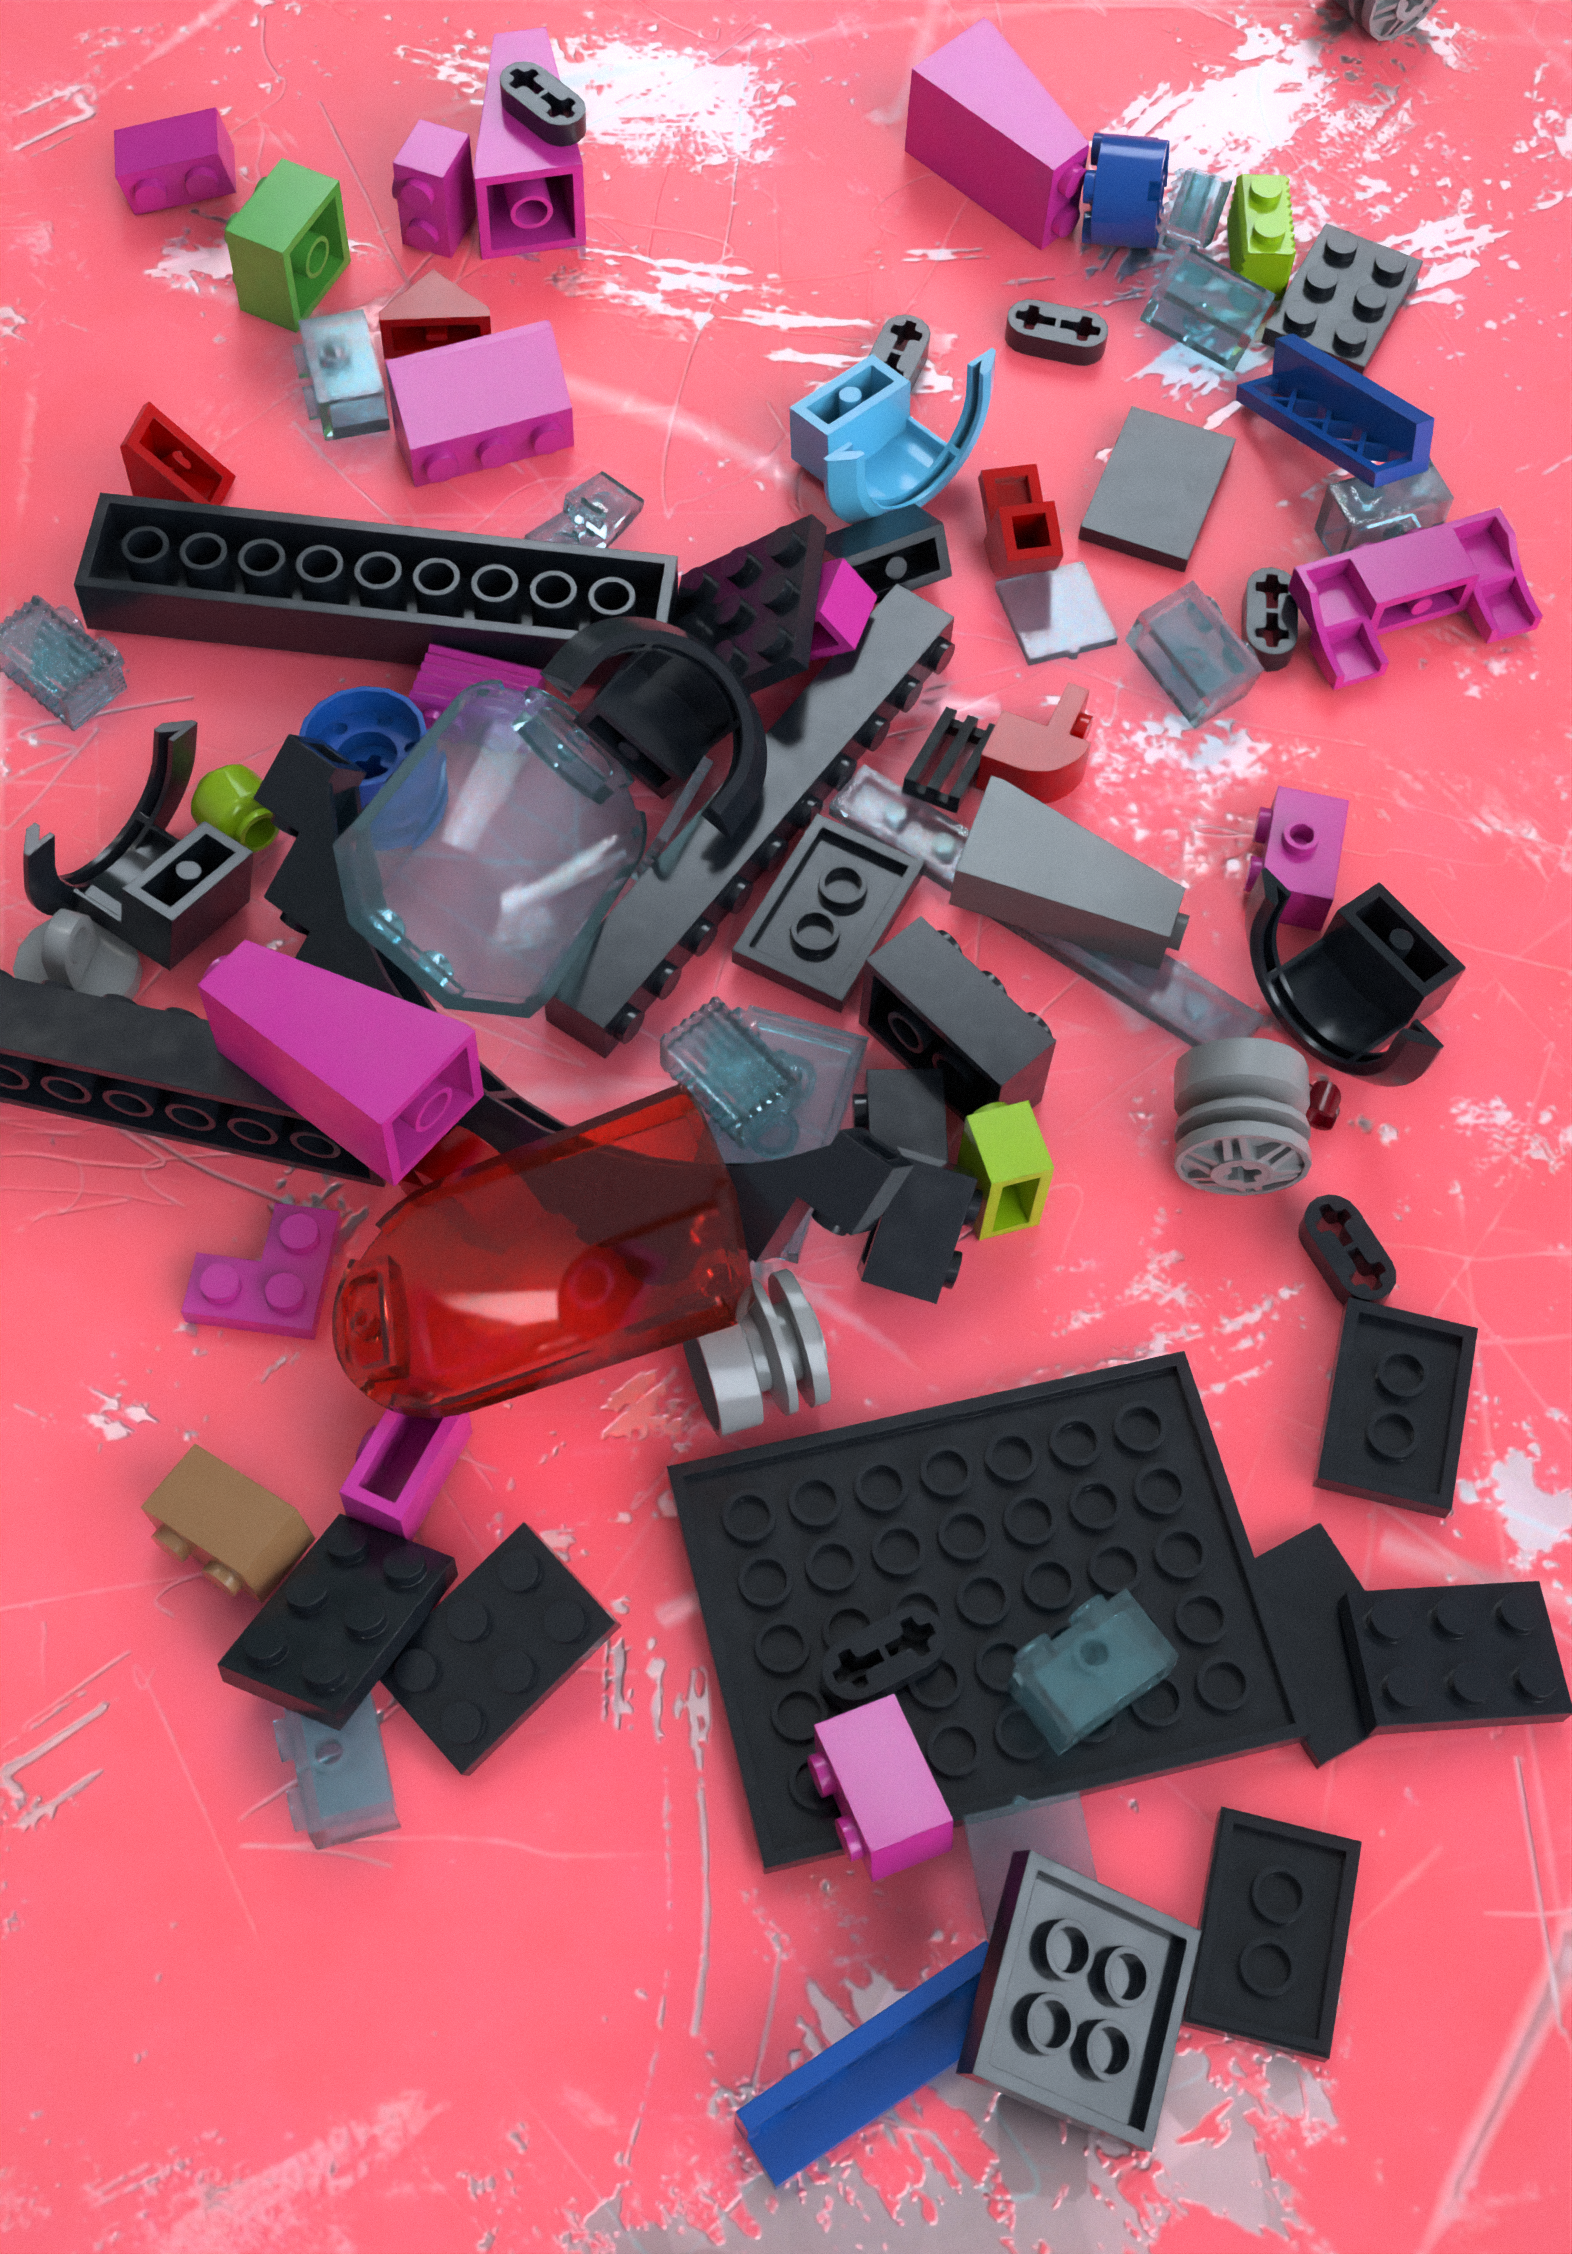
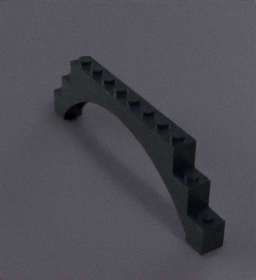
(315, 800)

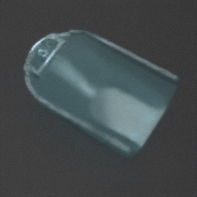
(492, 851)

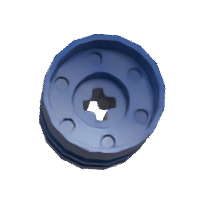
(369, 728)

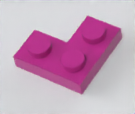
(275, 1294)

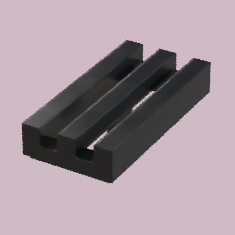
(963, 733)

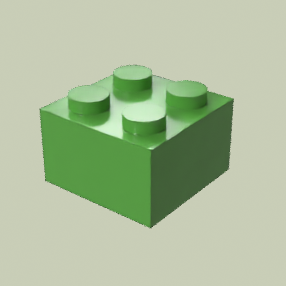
(288, 244)

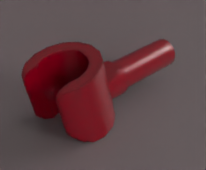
(1323, 1105)

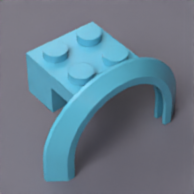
(871, 450)

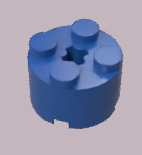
(1125, 190)

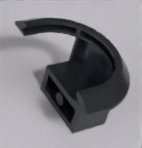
(666, 709)
(147, 883)
(1357, 985)

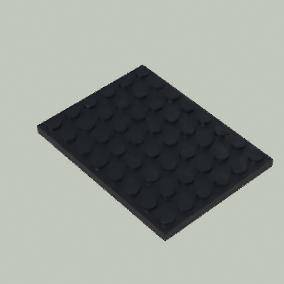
(1002, 1528)

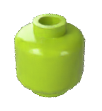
(227, 803)

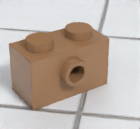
(227, 1525)

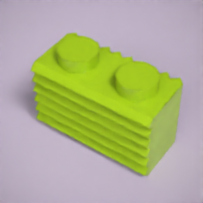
(1262, 231)

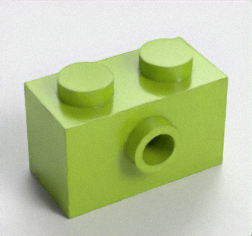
(1011, 1167)

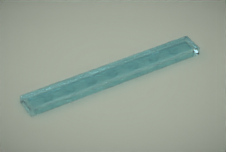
(1167, 996)

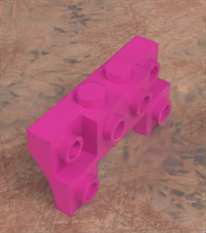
(1410, 581)

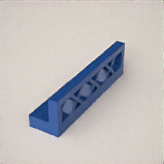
(1332, 403)
(862, 2073)

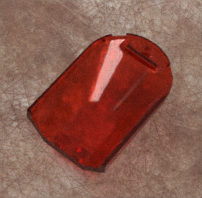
(547, 1264)

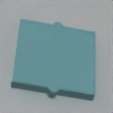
(1056, 613)
(673, 817)
(1044, 1825)

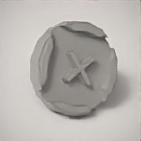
(80, 955)

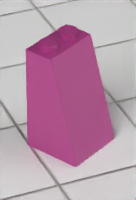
(997, 134)
(524, 187)
(343, 1054)

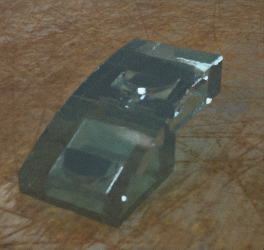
(592, 514)

